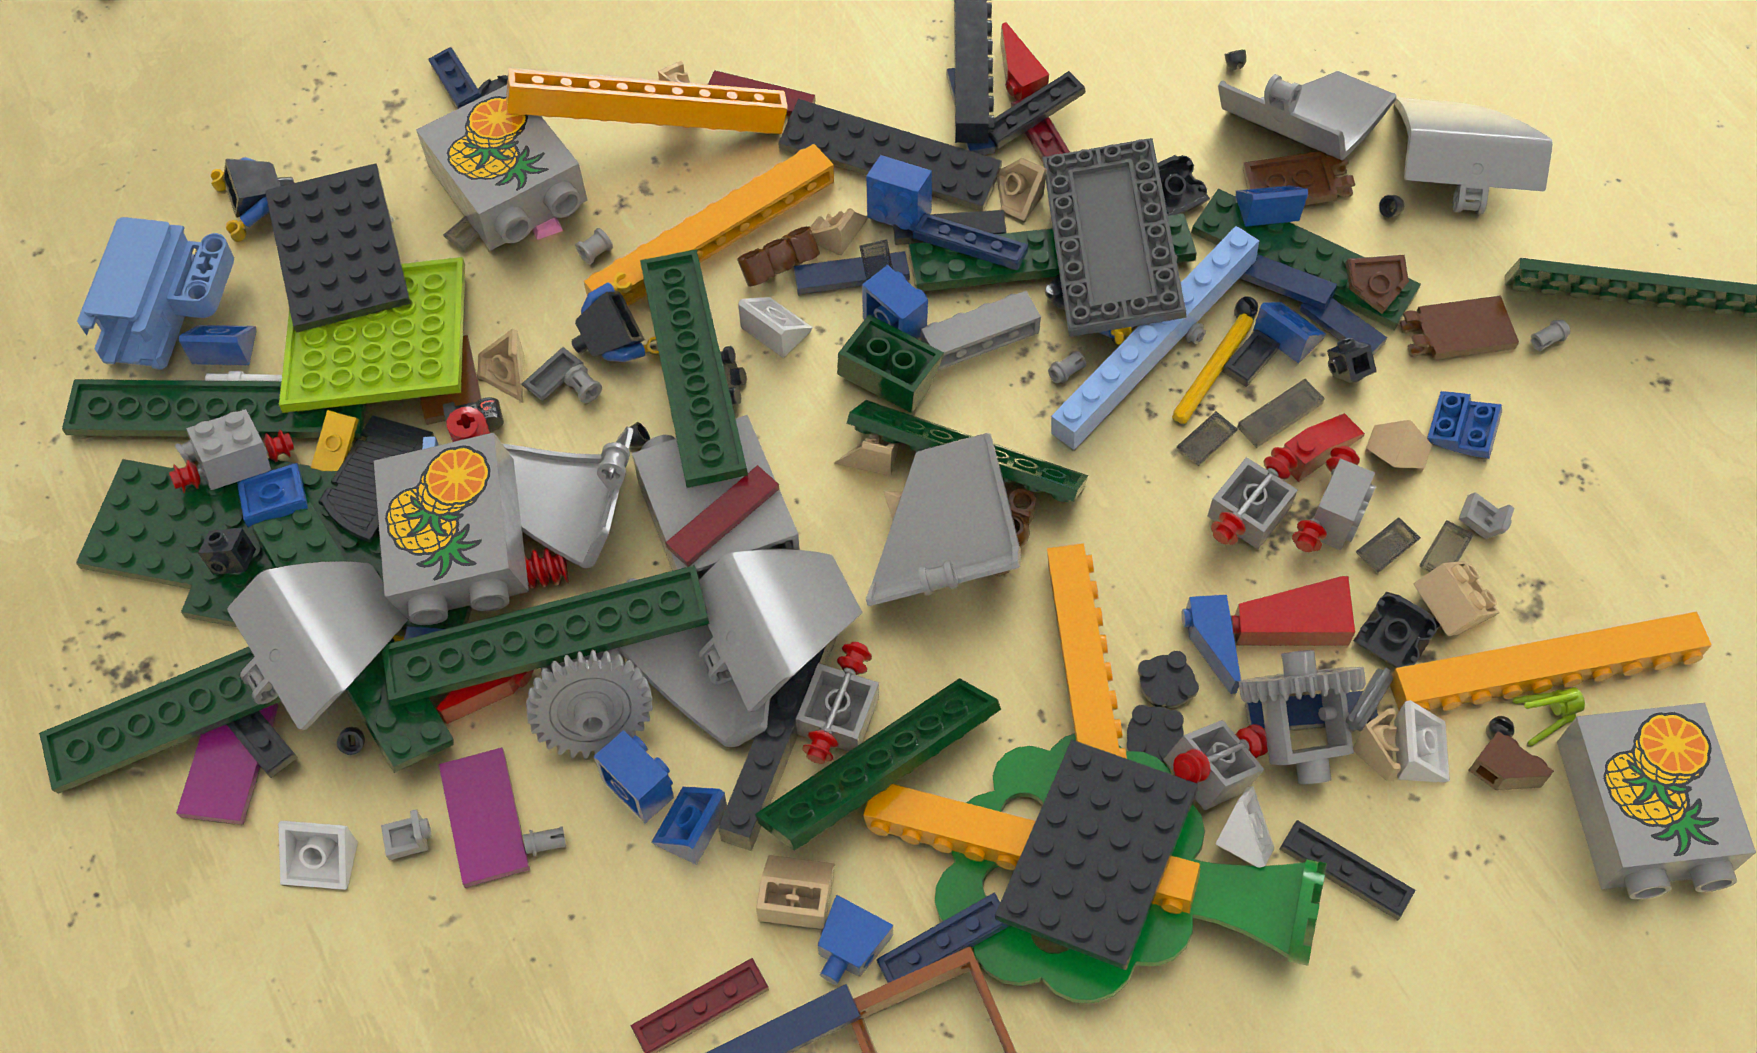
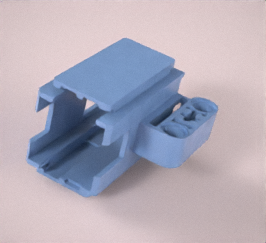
(149, 287)

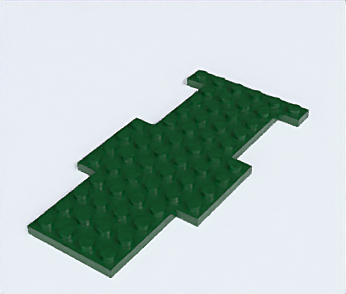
(157, 530)

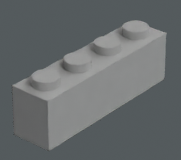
(983, 329)

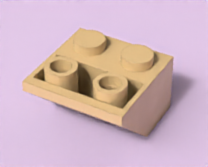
(1456, 597)
(795, 892)

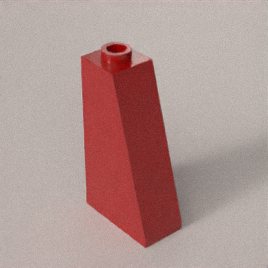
(1298, 617)

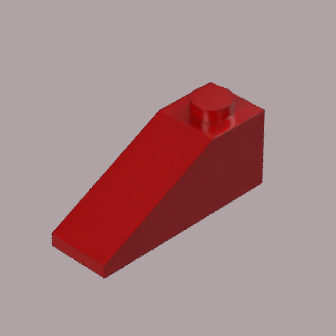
(1021, 68)
(1315, 443)
(475, 697)

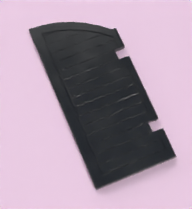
(355, 498)

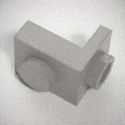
(1485, 517)
(406, 836)

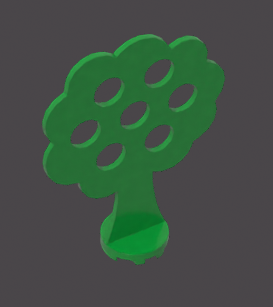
(1265, 903)

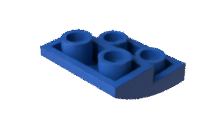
(1465, 424)

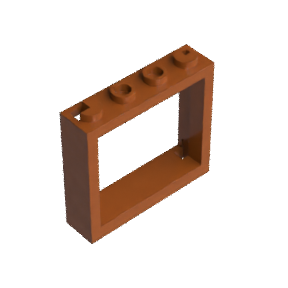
(921, 981)

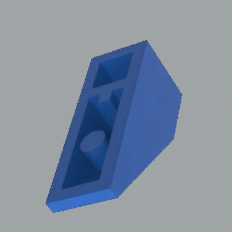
(1213, 636)

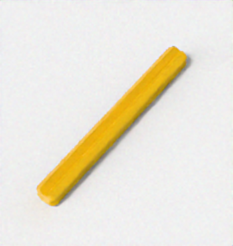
(1212, 369)

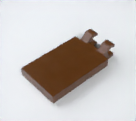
(1307, 171)
(1460, 328)
(470, 391)

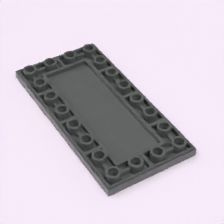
(1113, 238)

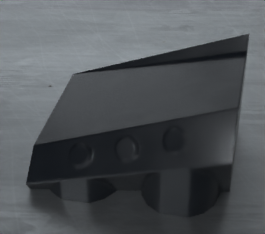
(1179, 185)
(1397, 631)

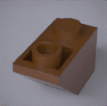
(1509, 766)

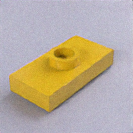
(334, 441)

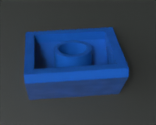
(1271, 204)
(1288, 328)
(219, 344)
(691, 822)

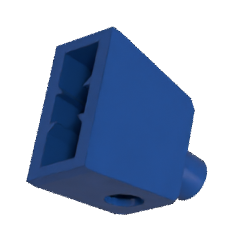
(851, 940)

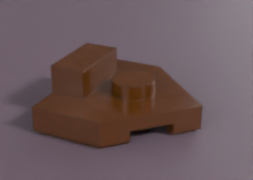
(1377, 279)

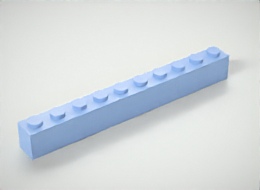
(1152, 341)

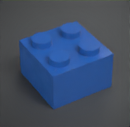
(898, 193)
(895, 301)
(635, 775)

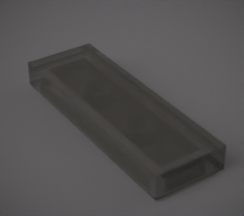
(1280, 413)

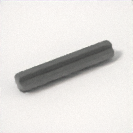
(1369, 699)

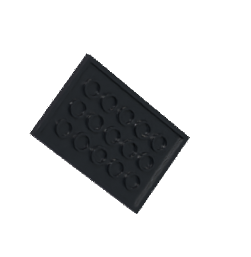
(337, 247)
(1097, 854)

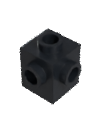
(1351, 360)
(227, 551)

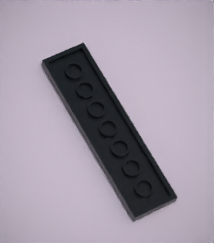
(858, 143)

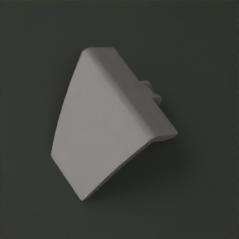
(1323, 114)
(1472, 149)
(570, 496)
(948, 523)
(771, 617)
(312, 632)
(678, 673)

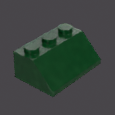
(889, 363)

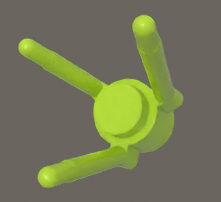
(1562, 703)

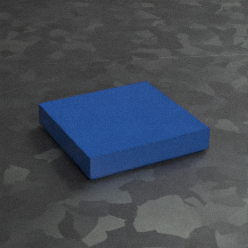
(272, 494)

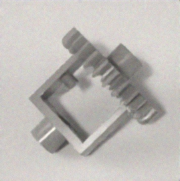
(1299, 677)
(588, 702)

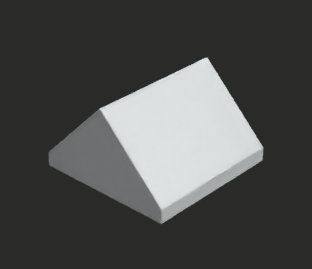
(772, 324)
(1421, 745)
(1247, 831)
(316, 854)

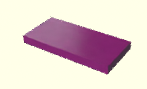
(221, 777)
(483, 817)

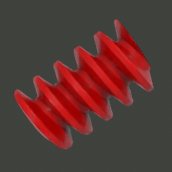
(466, 423)
(545, 568)

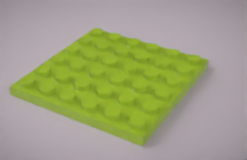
(384, 353)

